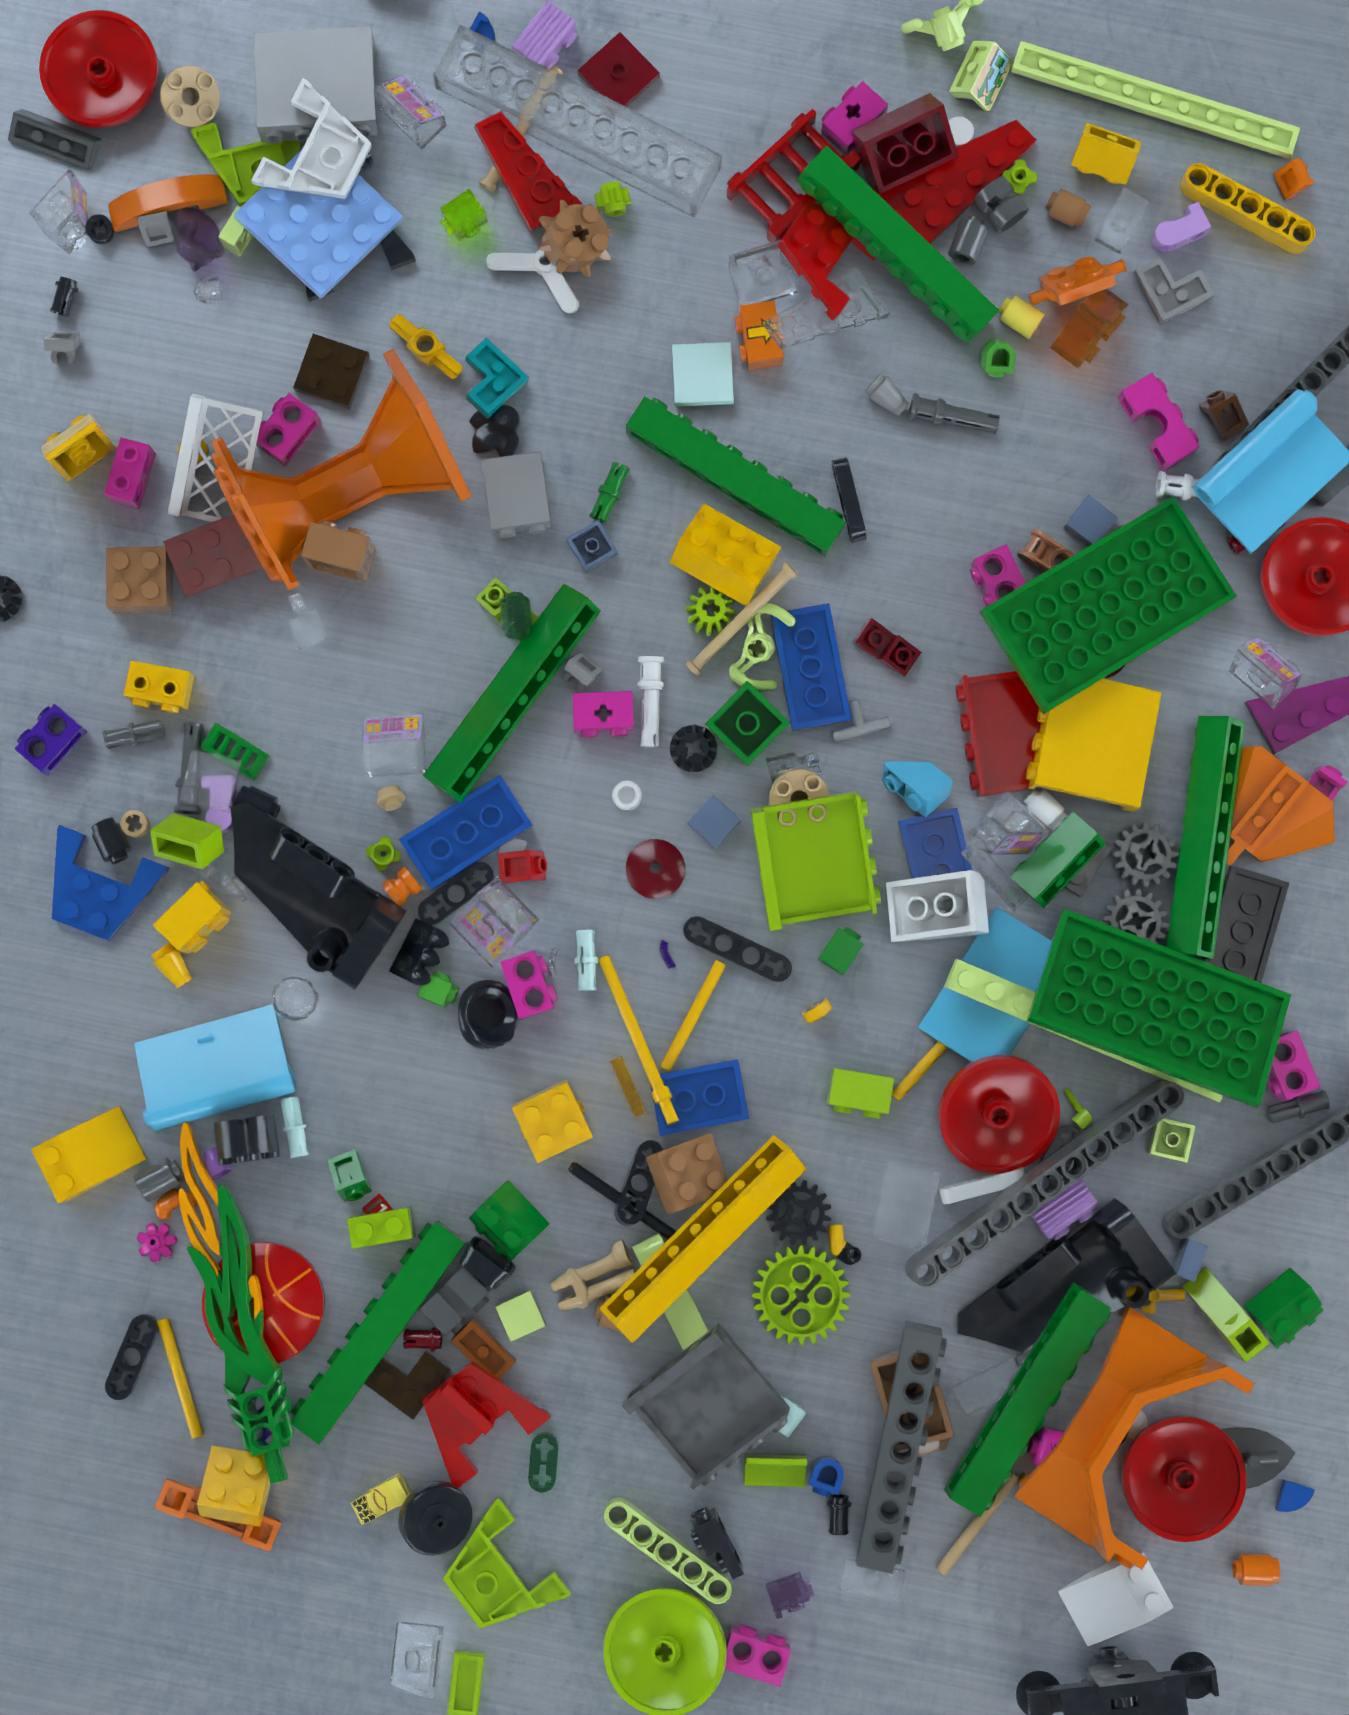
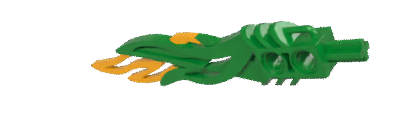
(239, 1288)

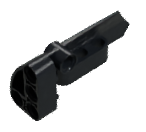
(312, 895)
(1099, 1255)

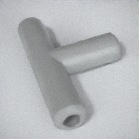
(859, 726)

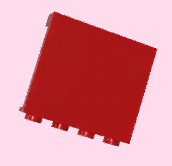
(1000, 731)

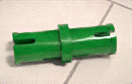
(609, 492)

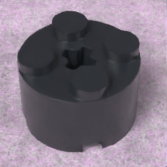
(246, 1139)

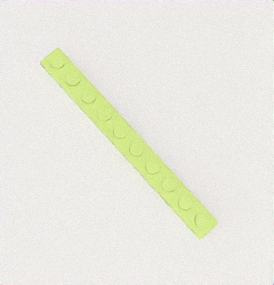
(1155, 100)
(1017, 1002)

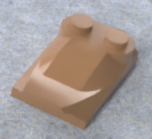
(938, 1425)

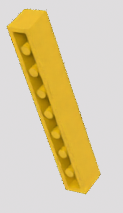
(702, 1238)

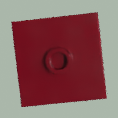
(619, 71)

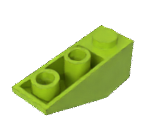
(1226, 1316)

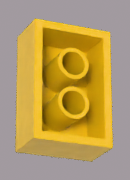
(725, 554)

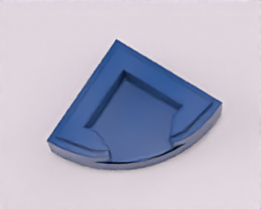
(483, 26)
(1293, 1496)

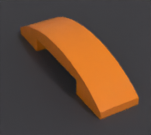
(166, 195)
(181, 1501)

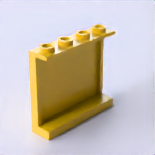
(1097, 744)

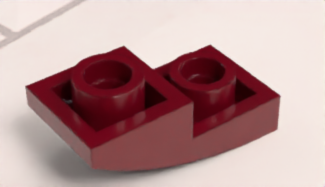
(886, 647)

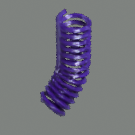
(663, 945)

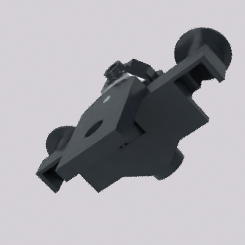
(1121, 1687)

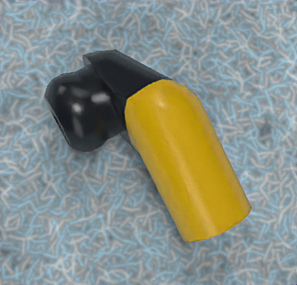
(840, 1248)

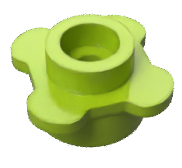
(1028, 176)
(392, 854)

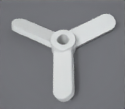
(531, 262)

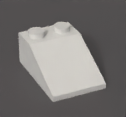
(937, 907)
(1114, 1600)

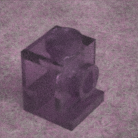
(789, 1593)

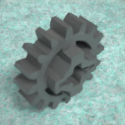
(1132, 850)
(1131, 907)

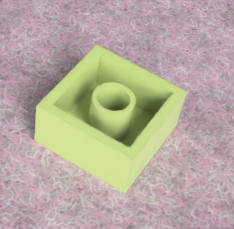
(235, 236)
(1171, 1140)
(520, 1315)

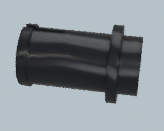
(64, 295)
(839, 1514)

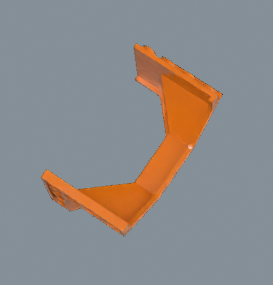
(396, 455)
(1139, 1369)

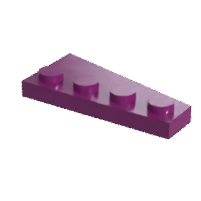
(1301, 713)

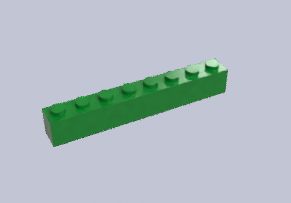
(896, 245)
(735, 476)
(512, 693)
(1205, 836)
(377, 1332)
(1027, 1400)

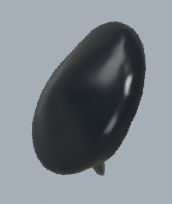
(487, 1014)

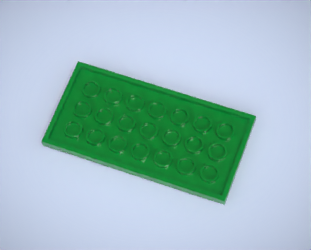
(1107, 604)
(1159, 1008)

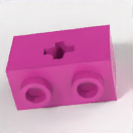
(857, 101)
(590, 704)

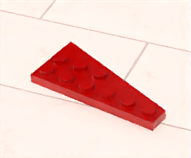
(946, 192)

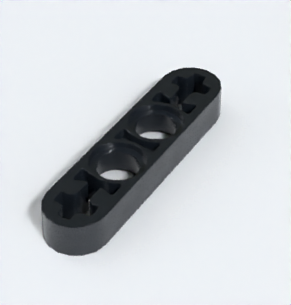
(739, 945)

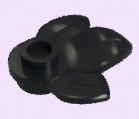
(493, 435)

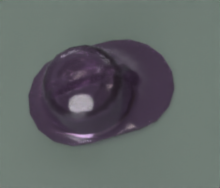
(197, 238)

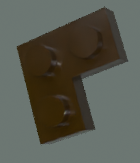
(407, 1390)

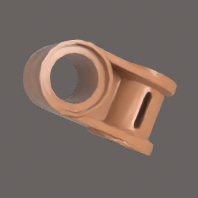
(1045, 554)

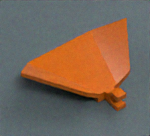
(1276, 810)

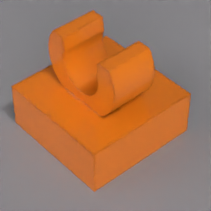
(1293, 178)

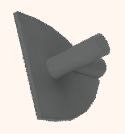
(1261, 1452)

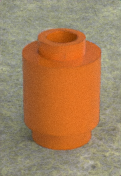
(1256, 1569)

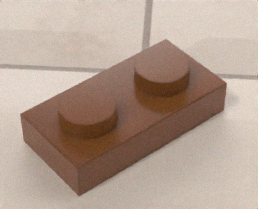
(483, 1349)

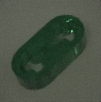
(536, 1462)

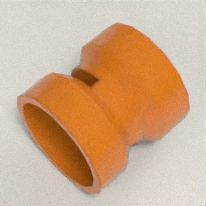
(400, 888)

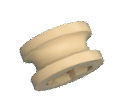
(127, 827)

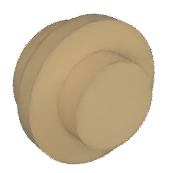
(390, 798)

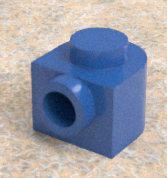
(826, 1476)

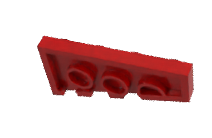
(523, 171)

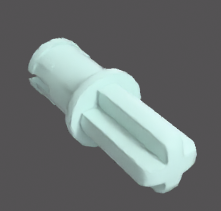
(294, 1127)

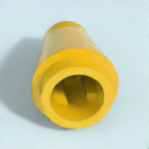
(171, 964)

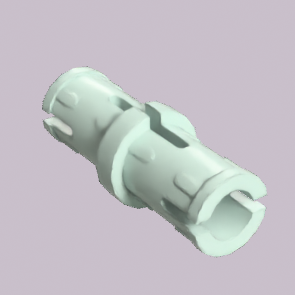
(586, 960)

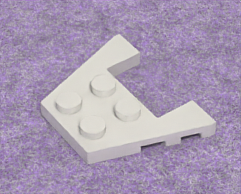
(328, 157)

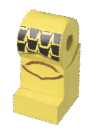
(381, 1499)

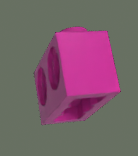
(293, 433)
(130, 473)
(1008, 578)
(521, 987)
(1295, 1062)
(752, 1663)

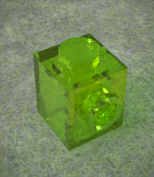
(463, 216)

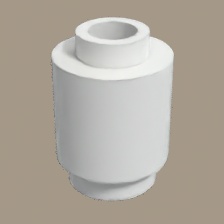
(1046, 808)

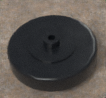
(435, 1518)

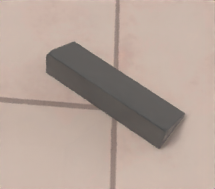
(54, 139)

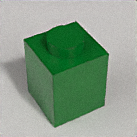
(841, 950)

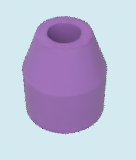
(211, 1163)

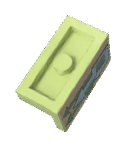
(982, 74)

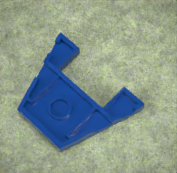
(90, 899)

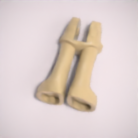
(617, 1259)

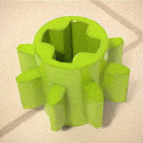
(613, 199)

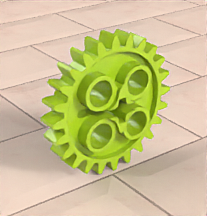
(821, 1314)

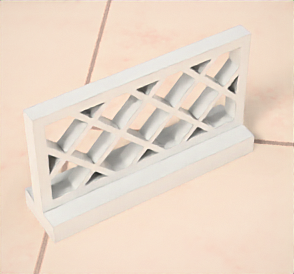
(191, 448)

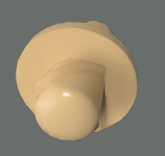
(190, 96)
(797, 785)

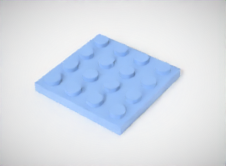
(319, 234)

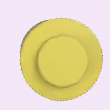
(1021, 316)

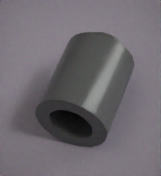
(968, 240)
(159, 1179)

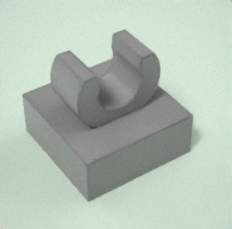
(156, 229)
(62, 342)
(583, 670)

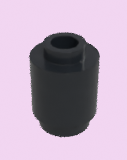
(260, 798)
(111, 841)

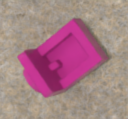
(1327, 780)

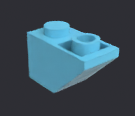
(918, 783)

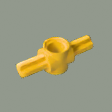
(415, 337)

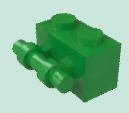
(508, 1221)
(1284, 1307)

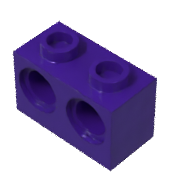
(56, 745)

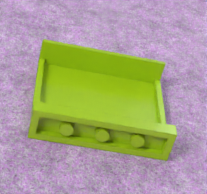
(812, 865)

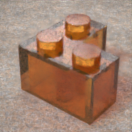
(1092, 321)

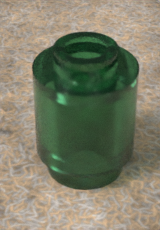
(516, 615)

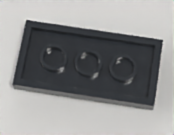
(1247, 922)

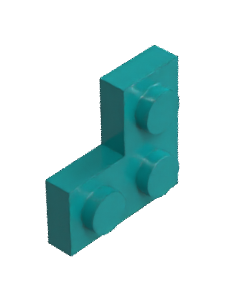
(500, 377)

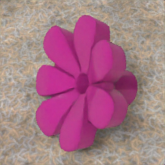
(162, 1243)

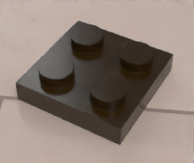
(331, 371)

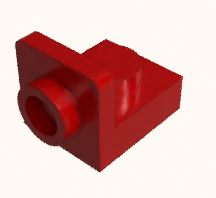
(522, 866)

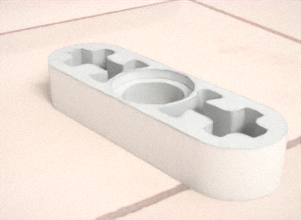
(979, 1186)

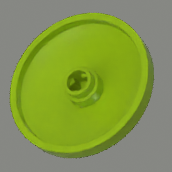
(665, 1652)

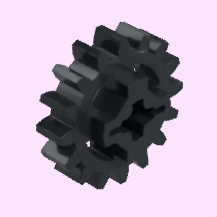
(810, 1204)

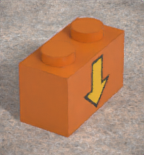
(758, 346)

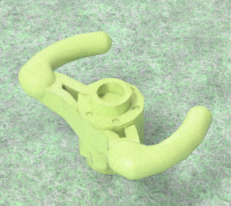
(945, 25)
(759, 647)

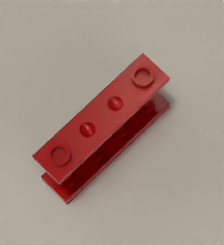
(739, 183)

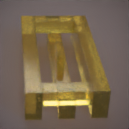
(628, 1086)

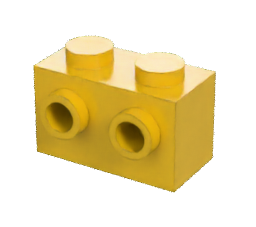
(1106, 154)
(158, 686)

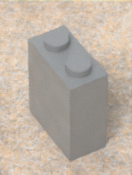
(516, 494)

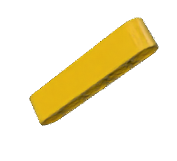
(1241, 195)

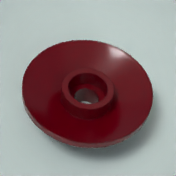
(651, 884)

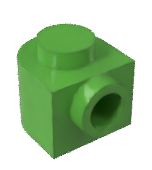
(997, 358)
(439, 990)

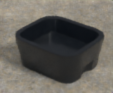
(486, 1263)

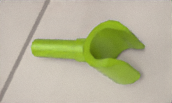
(1083, 1117)

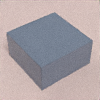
(1090, 521)
(592, 546)
(714, 822)
(1189, 1259)

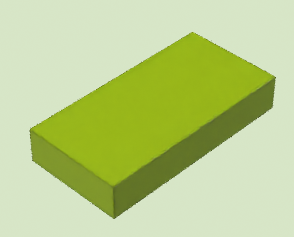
(466, 1683)

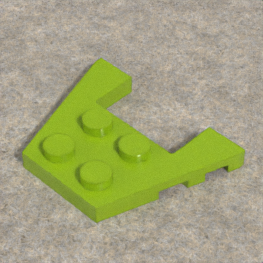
(239, 164)
(488, 1583)

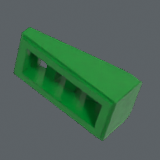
(214, 735)

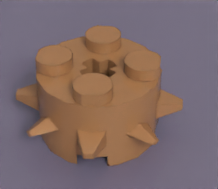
(589, 242)

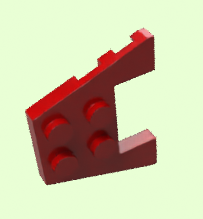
(813, 249)
(497, 1400)

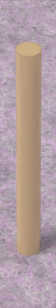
(975, 1527)

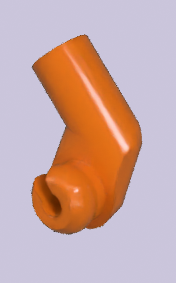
(169, 1202)

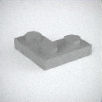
(1171, 297)

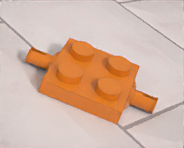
(1076, 281)

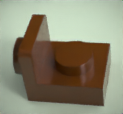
(1225, 413)

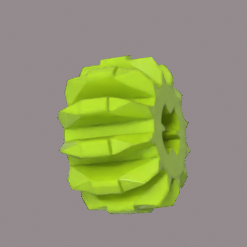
(700, 615)

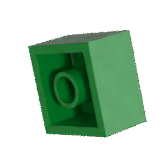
(747, 723)

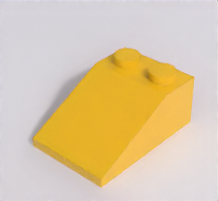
(77, 447)
(88, 1155)

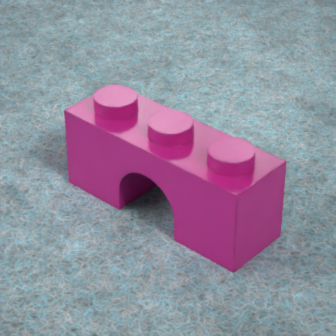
(1149, 398)

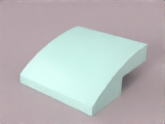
(702, 374)

